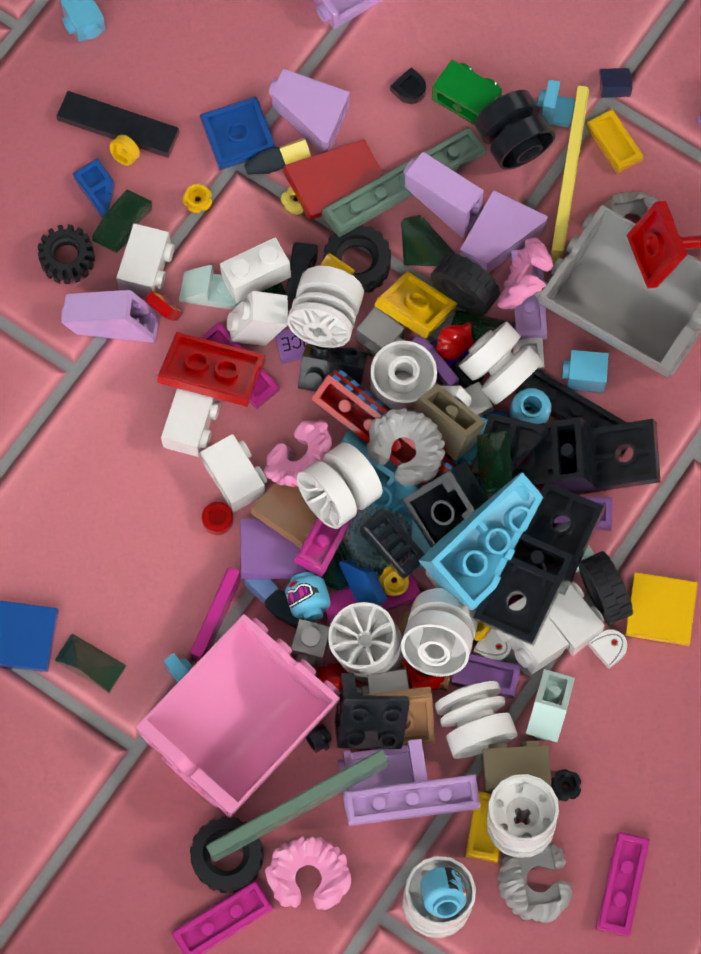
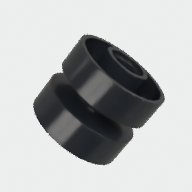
(514, 129)

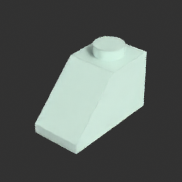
(550, 706)

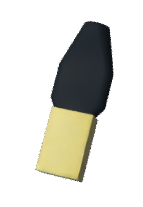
(276, 158)

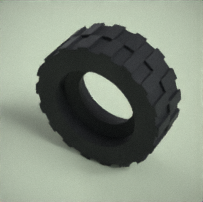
(374, 243)
(465, 284)
(605, 587)
(214, 877)

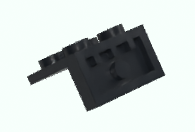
(369, 719)

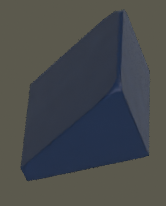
(615, 82)

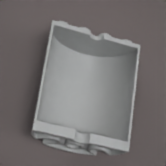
(607, 296)

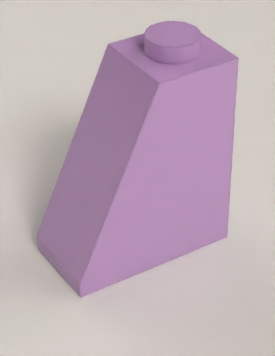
(310, 107)
(444, 193)
(499, 229)
(111, 315)

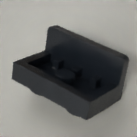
(321, 361)

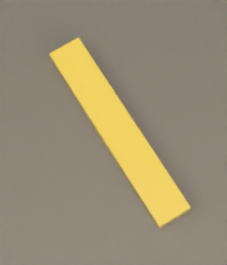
(569, 173)

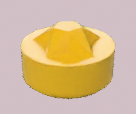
(124, 150)

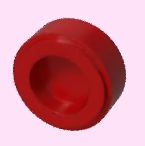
(217, 518)

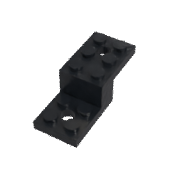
(588, 457)
(541, 564)

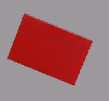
(331, 176)
(211, 369)

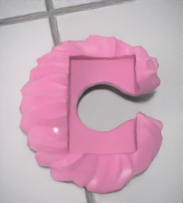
(521, 282)
(309, 433)
(312, 852)

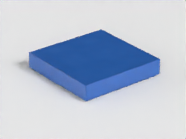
(237, 132)
(26, 635)

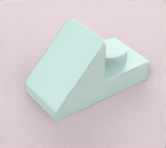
(205, 288)

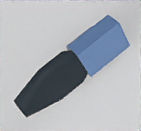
(274, 599)

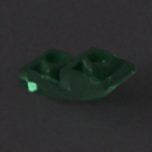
(117, 223)

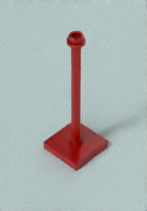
(658, 244)

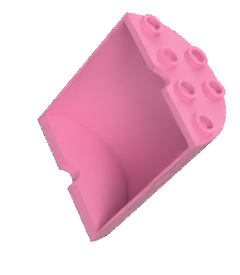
(237, 714)

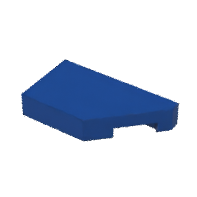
(96, 185)
(363, 583)

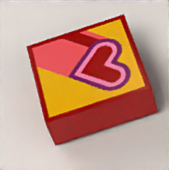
(163, 306)

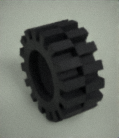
(61, 238)

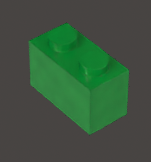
(464, 91)

